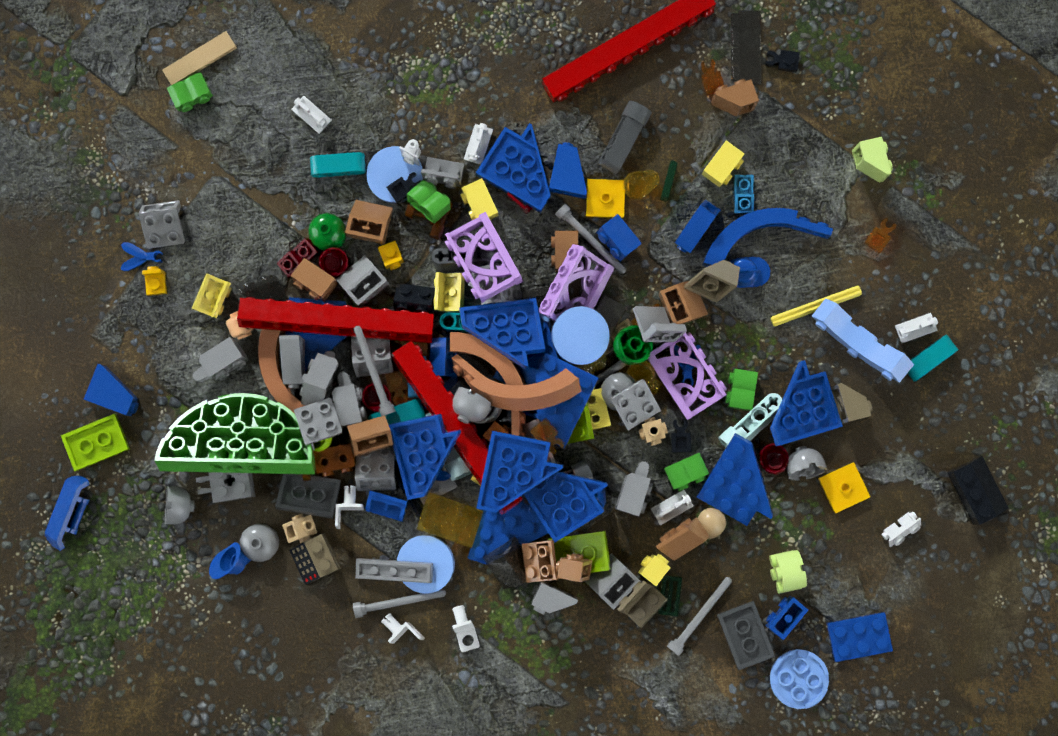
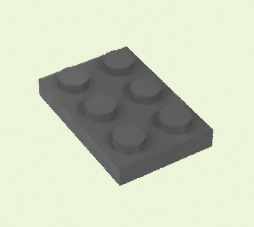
(308, 497)
(745, 635)

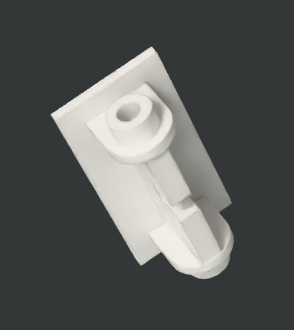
(311, 114)
(478, 143)
(411, 152)
(916, 327)
(672, 507)
(908, 525)

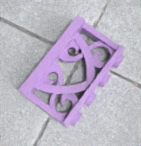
(486, 232)
(571, 271)
(685, 401)

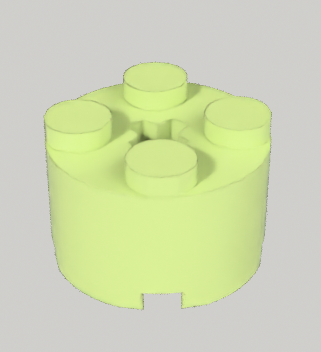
(788, 571)

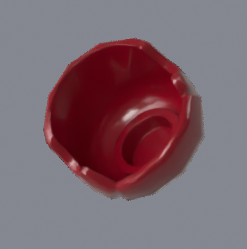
(333, 261)
(371, 399)
(774, 459)

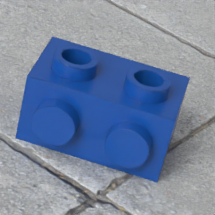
(618, 238)
(786, 617)

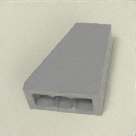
(292, 360)

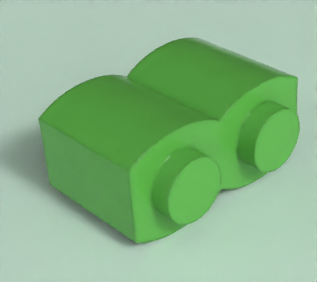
(190, 92)
(429, 201)
(742, 389)
(686, 471)

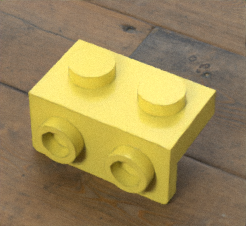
(448, 292)
(211, 296)

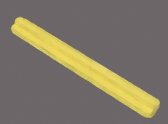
(812, 307)

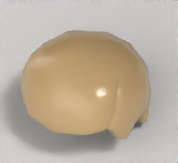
(712, 521)

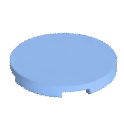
(386, 168)
(580, 335)
(431, 550)
(799, 679)

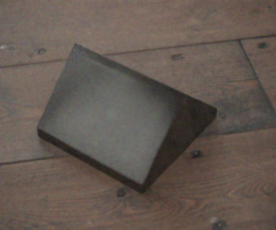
(507, 564)

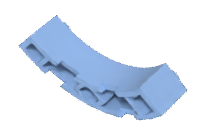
(861, 342)

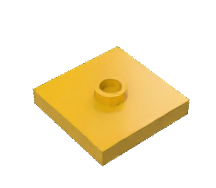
(605, 198)
(844, 487)

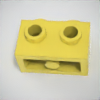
(723, 164)
(478, 199)
(598, 410)
(654, 568)

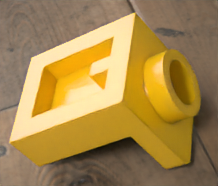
(391, 255)
(155, 281)

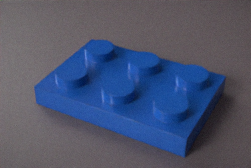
(859, 637)

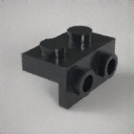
(413, 298)

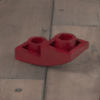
(293, 258)

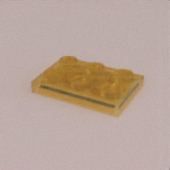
(449, 520)

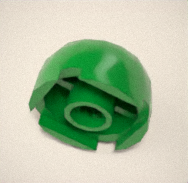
(327, 231)
(630, 346)

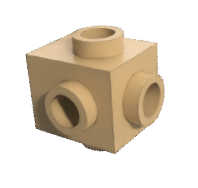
(646, 435)
(299, 528)

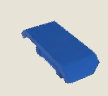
(63, 510)

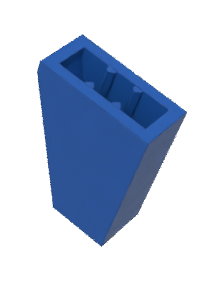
(567, 173)
(697, 226)
(110, 392)

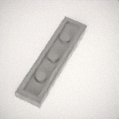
(394, 570)

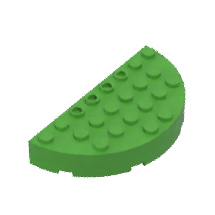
(236, 437)

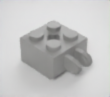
(220, 361)
(320, 378)
(347, 402)
(221, 489)
(634, 490)

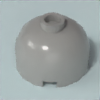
(615, 384)
(470, 406)
(805, 463)
(177, 505)
(259, 542)

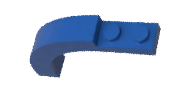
(761, 219)

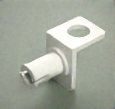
(349, 504)
(464, 628)
(398, 630)

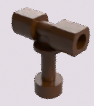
(438, 228)

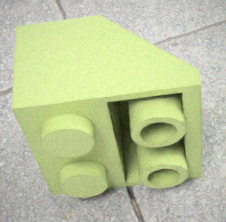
(872, 159)

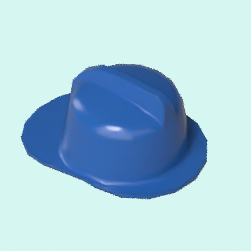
(753, 271)
(228, 561)

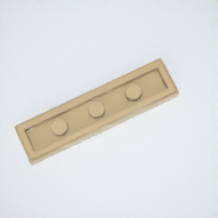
(199, 58)

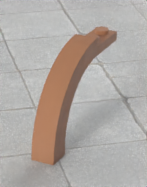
(469, 344)
(269, 365)
(519, 397)

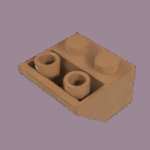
(737, 98)
(369, 222)
(681, 304)
(370, 436)
(682, 538)
(539, 561)

